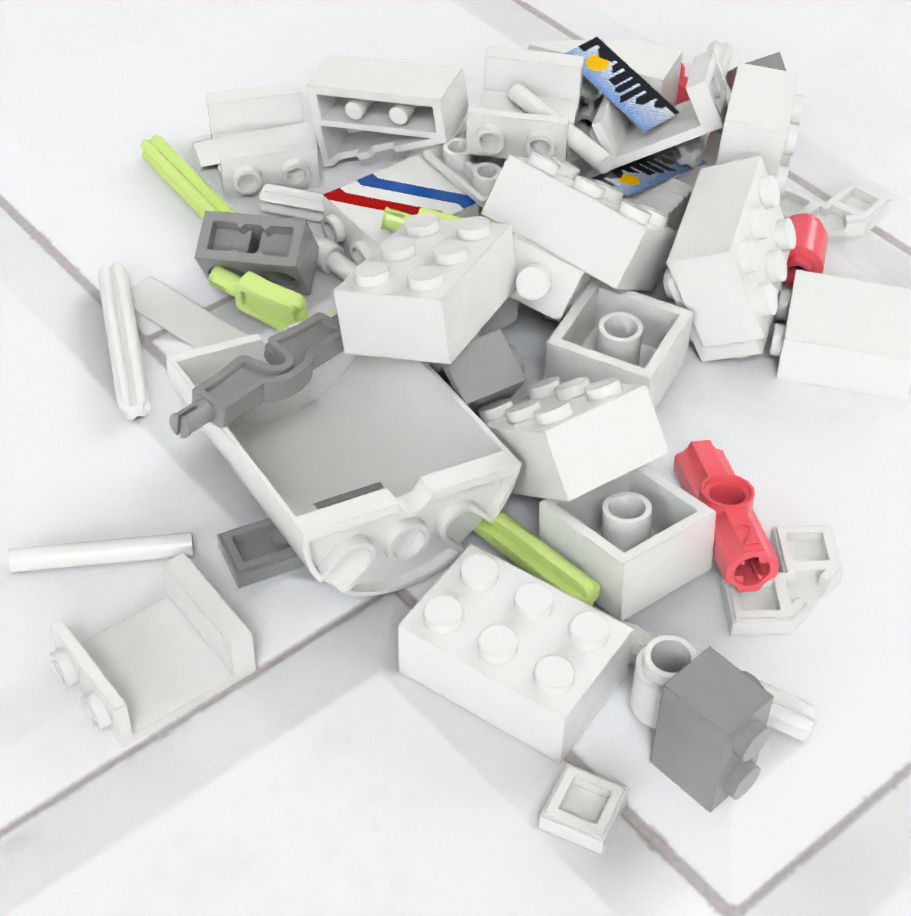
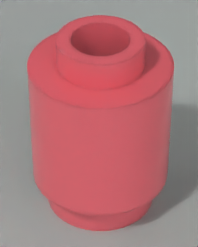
(810, 246)

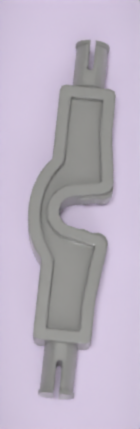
(250, 382)

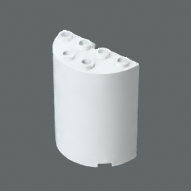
(354, 428)

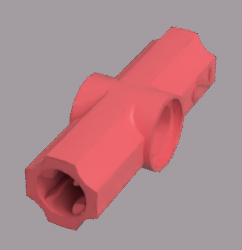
(739, 539)

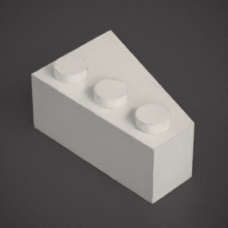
(383, 106)

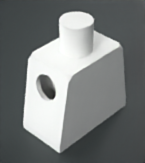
(546, 280)

